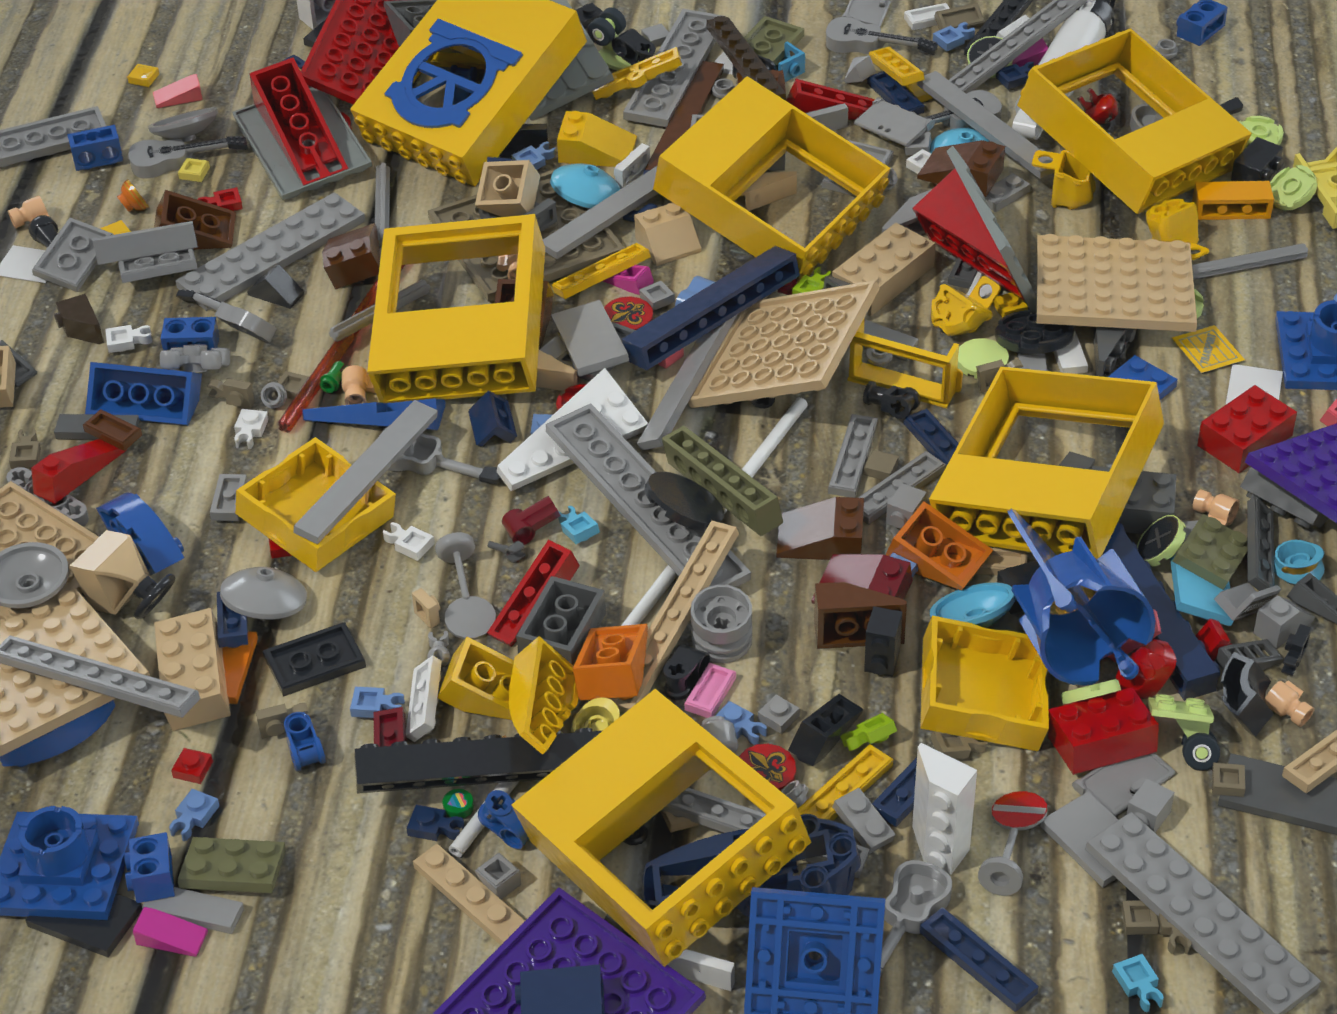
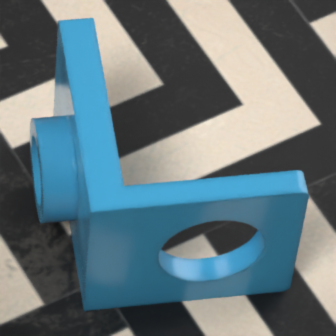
(792, 65)

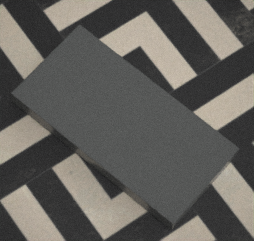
(1276, 798)

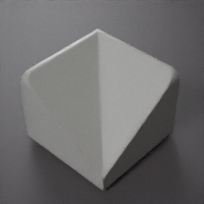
(860, 69)
(499, 875)

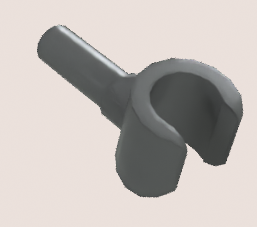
(512, 552)

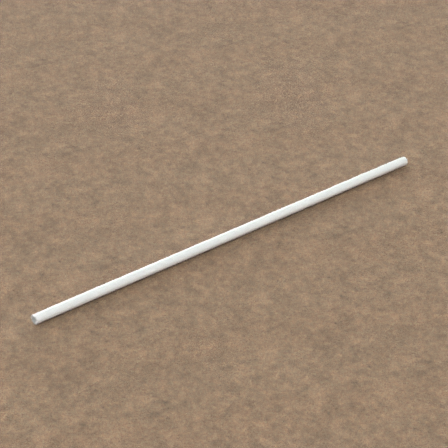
(651, 597)

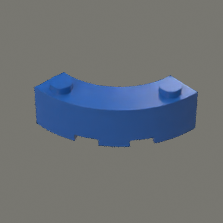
(134, 517)
(59, 739)

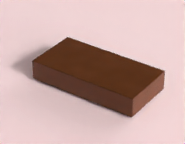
(112, 430)

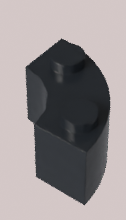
(1245, 692)

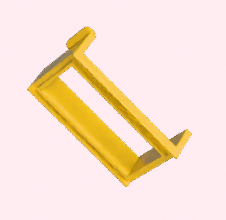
(929, 391)

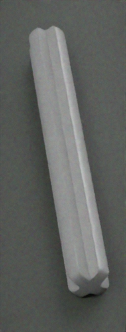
(382, 199)
(1249, 261)
(366, 316)

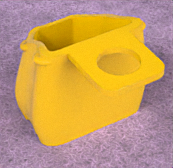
(1072, 181)
(1176, 221)
(962, 313)

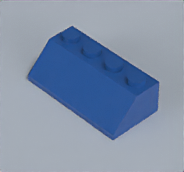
(144, 392)

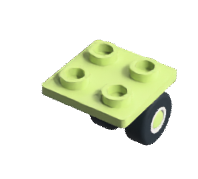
(603, 31)
(1194, 717)

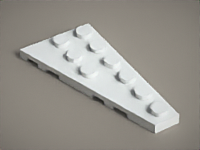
(540, 453)

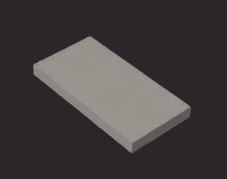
(589, 338)

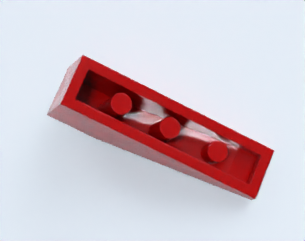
(813, 97)
(69, 468)
(551, 561)

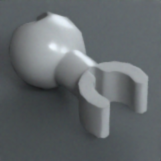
(438, 648)

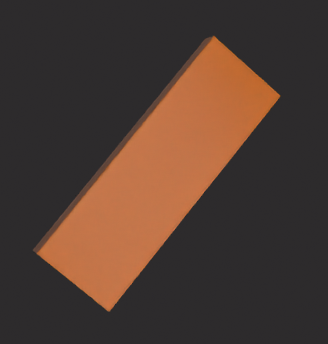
(236, 666)

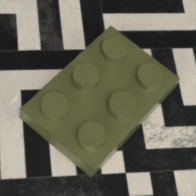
(769, 36)
(1212, 551)
(232, 865)

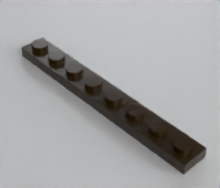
(742, 54)

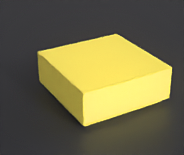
(194, 170)

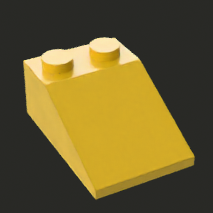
(592, 140)
(478, 680)

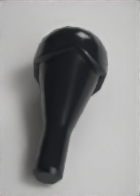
(43, 229)

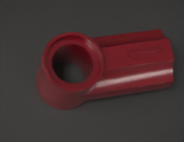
(523, 524)

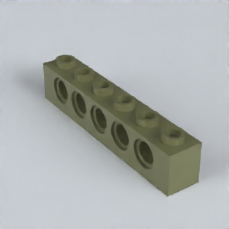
(722, 478)

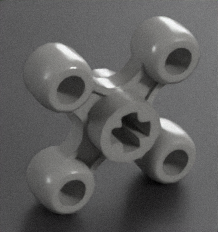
(195, 358)

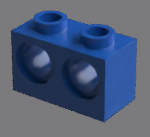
(1201, 21)
(93, 145)
(190, 331)
(150, 868)

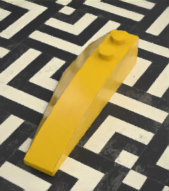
(541, 693)

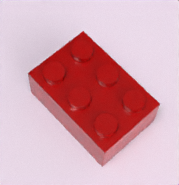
(1244, 426)
(1103, 730)

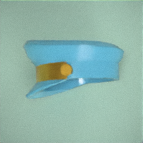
(1297, 559)

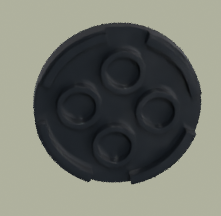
(1023, 335)
(683, 500)

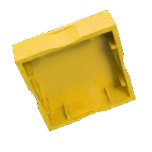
(287, 491)
(983, 684)

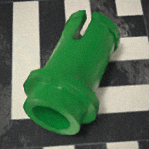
(331, 381)

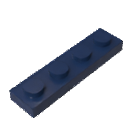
(979, 959)

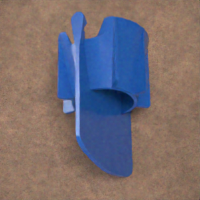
(1078, 640)

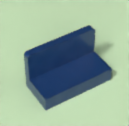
(491, 417)

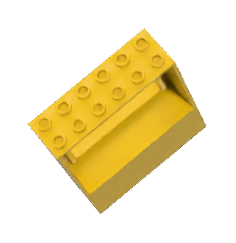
(738, 144)
(1150, 164)
(463, 347)
(1051, 498)
(625, 781)

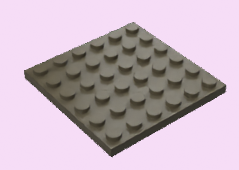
(484, 269)

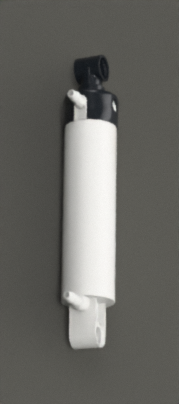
(1082, 28)

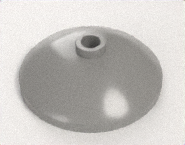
(184, 124)
(31, 574)
(263, 593)

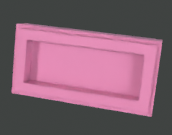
(710, 690)

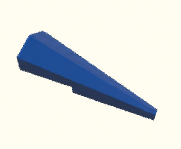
(371, 413)

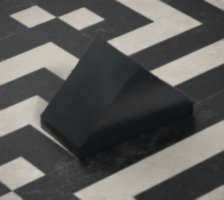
(277, 288)

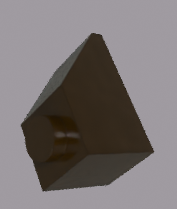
(78, 319)

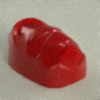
(1155, 665)

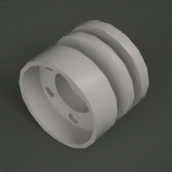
(722, 623)

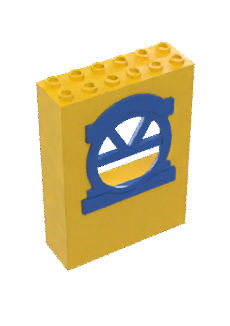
(524, 54)

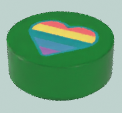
(458, 803)

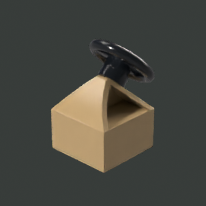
(114, 573)

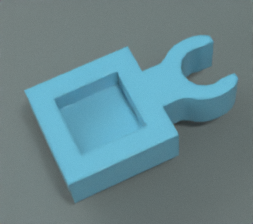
(578, 527)
(1138, 978)

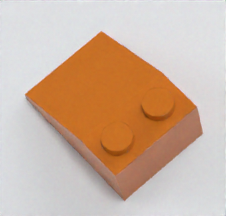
(939, 548)
(611, 662)

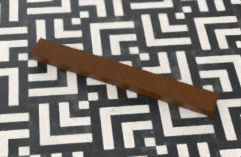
(692, 103)

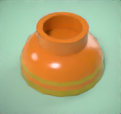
(131, 197)

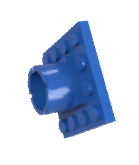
(1309, 347)
(63, 863)
(813, 953)

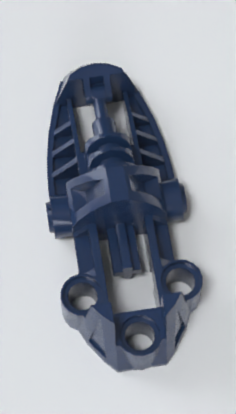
(827, 876)

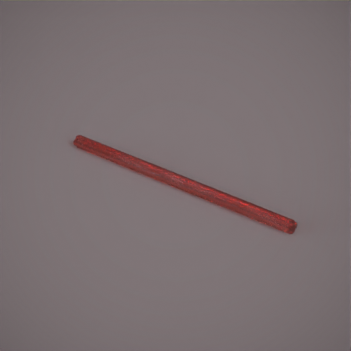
(312, 384)

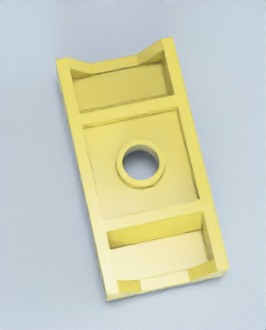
(1326, 190)

